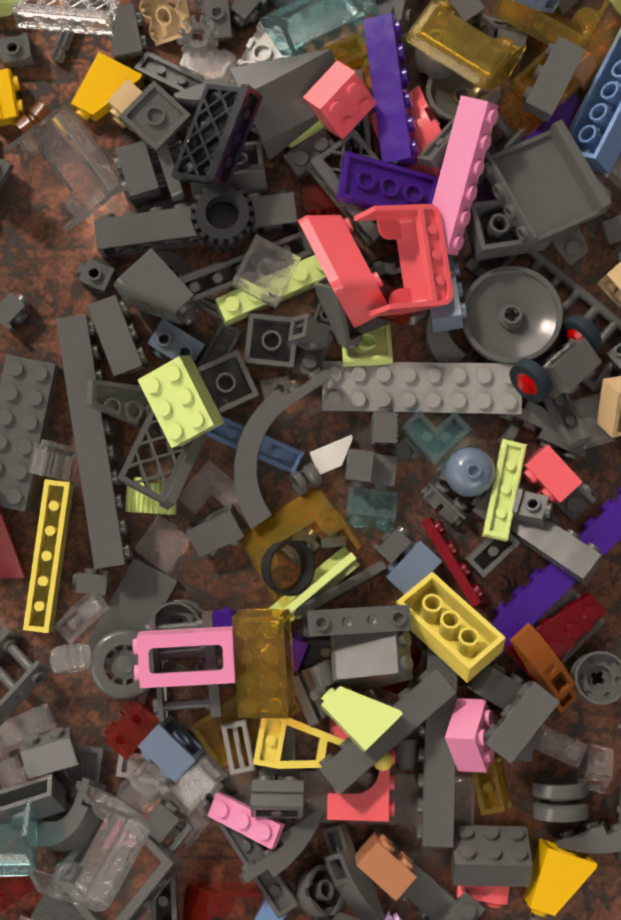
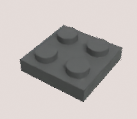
(155, 116)

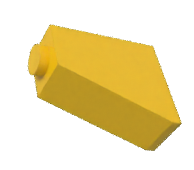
(100, 84)

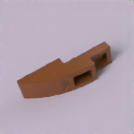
(545, 666)

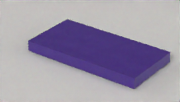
(377, 183)

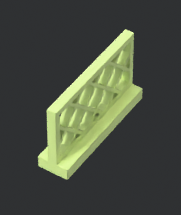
(325, 578)

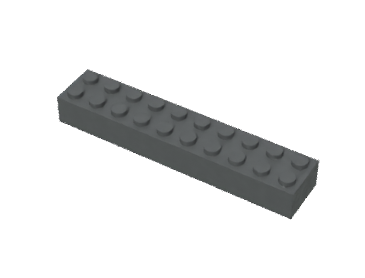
(94, 445)

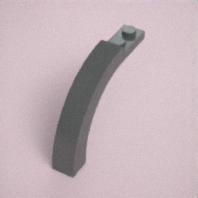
(246, 459)

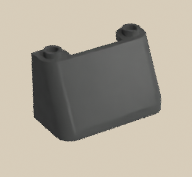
(157, 290)
(346, 335)

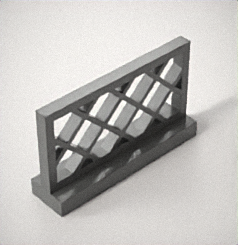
(329, 183)
(177, 476)

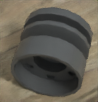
(179, 611)
(609, 671)

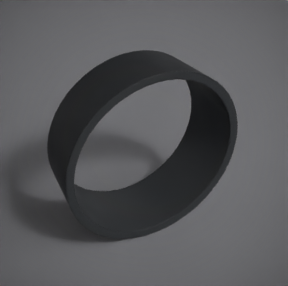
(307, 567)

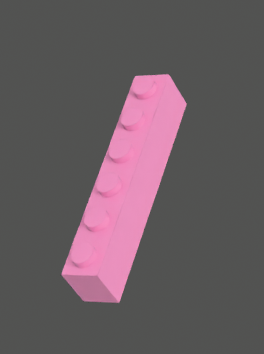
(463, 166)

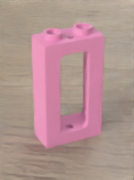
(180, 638)

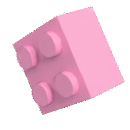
(466, 735)

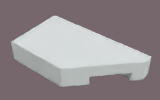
(331, 455)

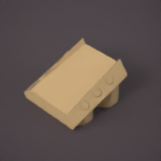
(165, 18)

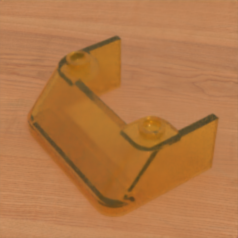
(548, 26)
(463, 47)
(288, 520)

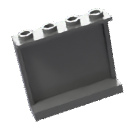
(545, 185)

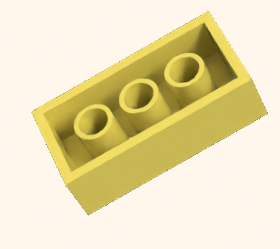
(452, 627)

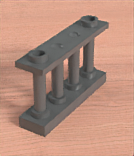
(435, 152)
(356, 621)
(209, 652)
(34, 674)

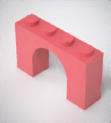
(368, 806)

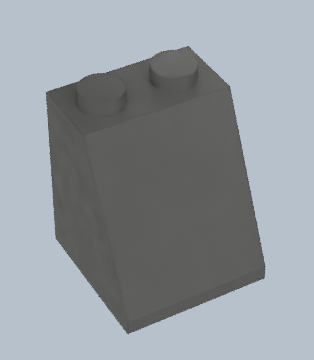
(371, 659)

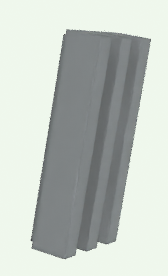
(234, 724)

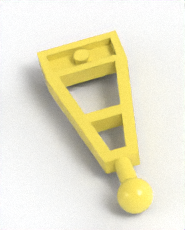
(271, 740)

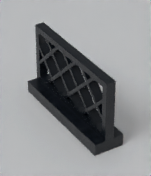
(230, 138)

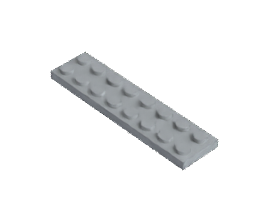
(422, 387)

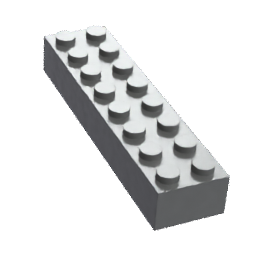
(173, 227)

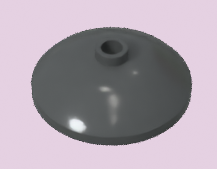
(445, 93)

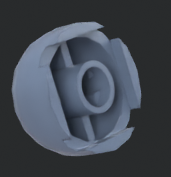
(470, 472)

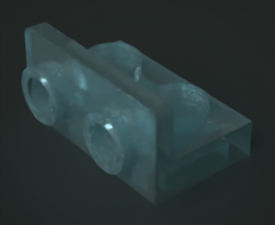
(371, 508)

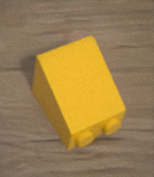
(555, 877)

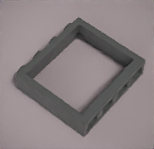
(149, 891)

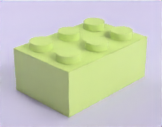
(180, 401)

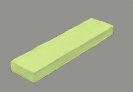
(504, 490)

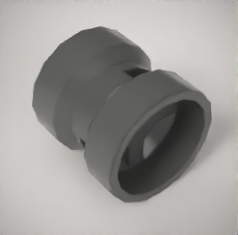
(305, 479)

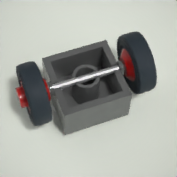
(563, 366)

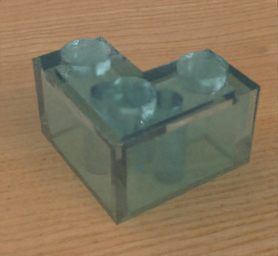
(435, 441)

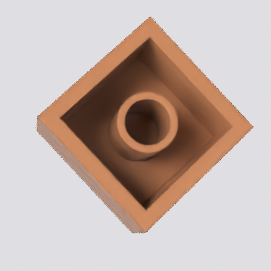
(385, 865)

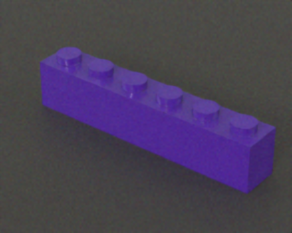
(390, 90)

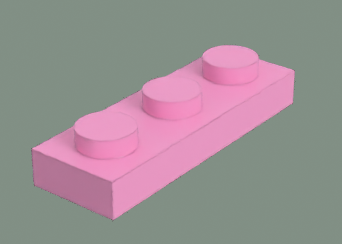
(238, 817)

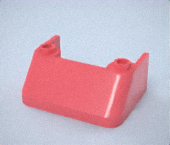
(421, 256)
(344, 265)

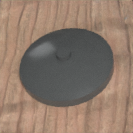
(512, 315)

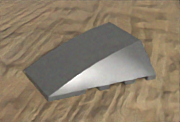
(282, 84)

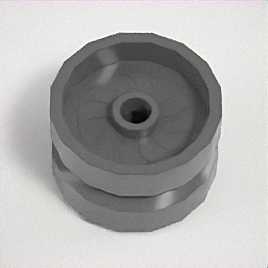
(560, 799)

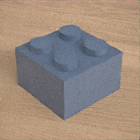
(171, 748)

